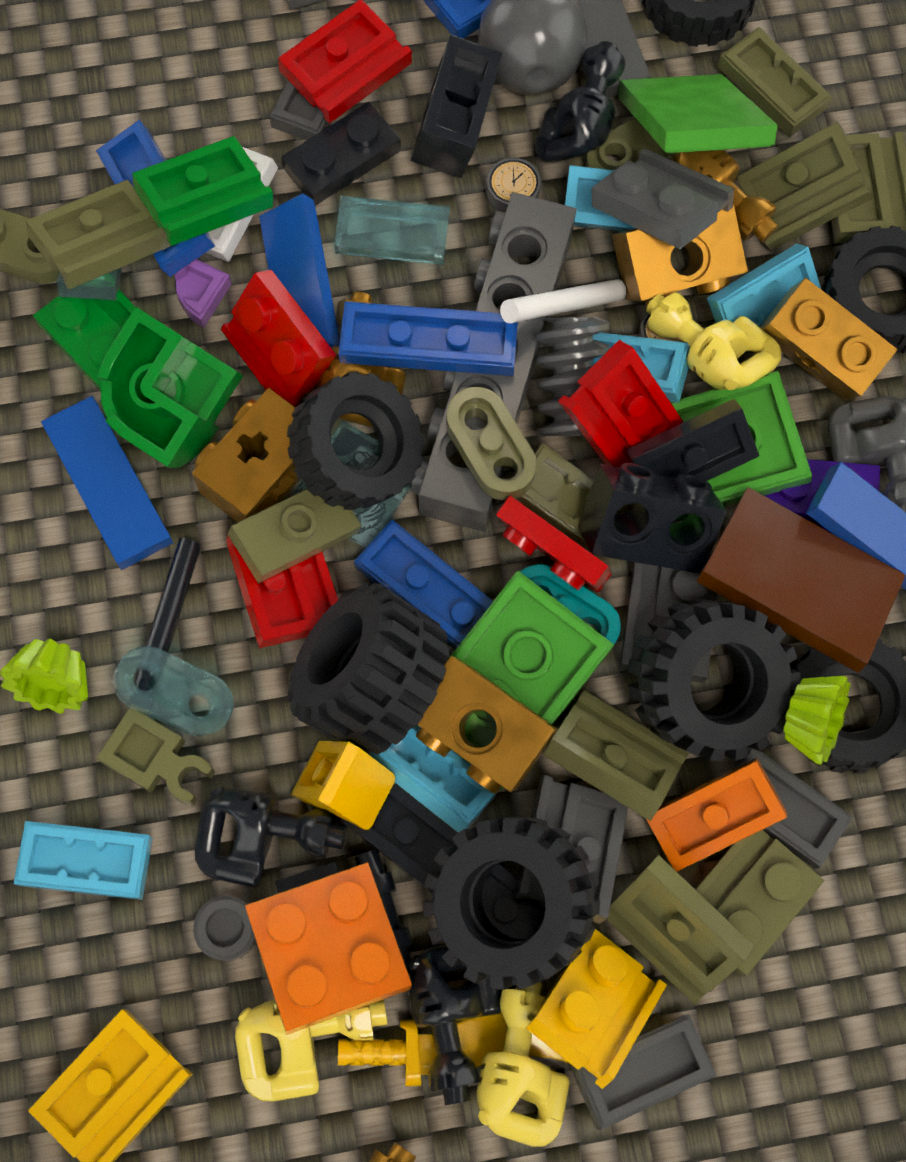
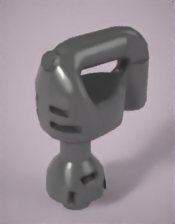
(874, 445)

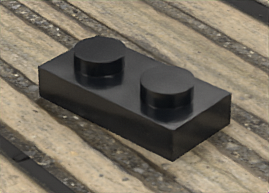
(341, 153)
(699, 446)

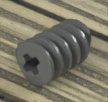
(570, 360)

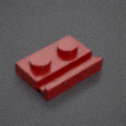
(345, 60)
(277, 339)
(619, 405)
(571, 560)
(287, 603)

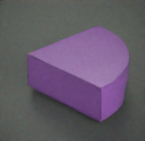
(201, 290)

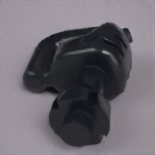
(585, 112)
(256, 825)
(441, 1008)

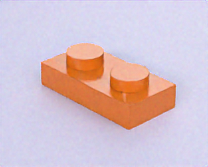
(717, 815)

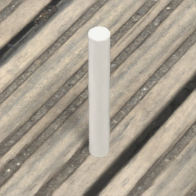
(562, 300)

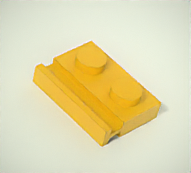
(597, 1009)
(110, 1091)

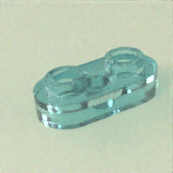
(173, 688)

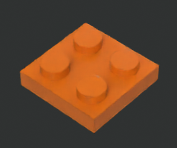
(327, 948)

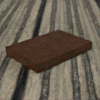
(802, 579)

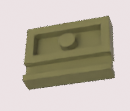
(885, 174)
(808, 183)
(96, 234)
(616, 755)
(759, 890)
(678, 930)

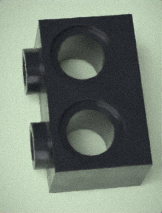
(456, 106)
(647, 530)

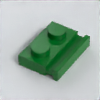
(202, 190)
(85, 328)

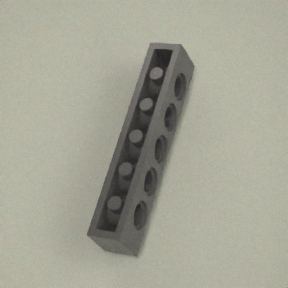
(529, 230)

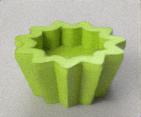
(47, 676)
(817, 715)

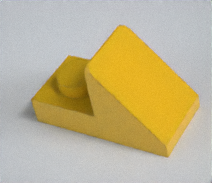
(344, 782)

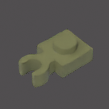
(148, 752)

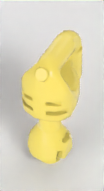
(717, 347)
(297, 1069)
(515, 1076)

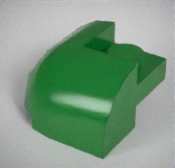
(163, 390)

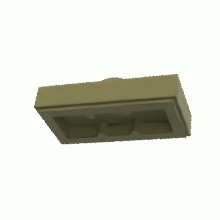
(774, 81)
(560, 493)
(290, 533)

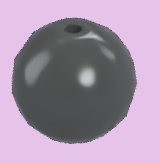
(538, 42)

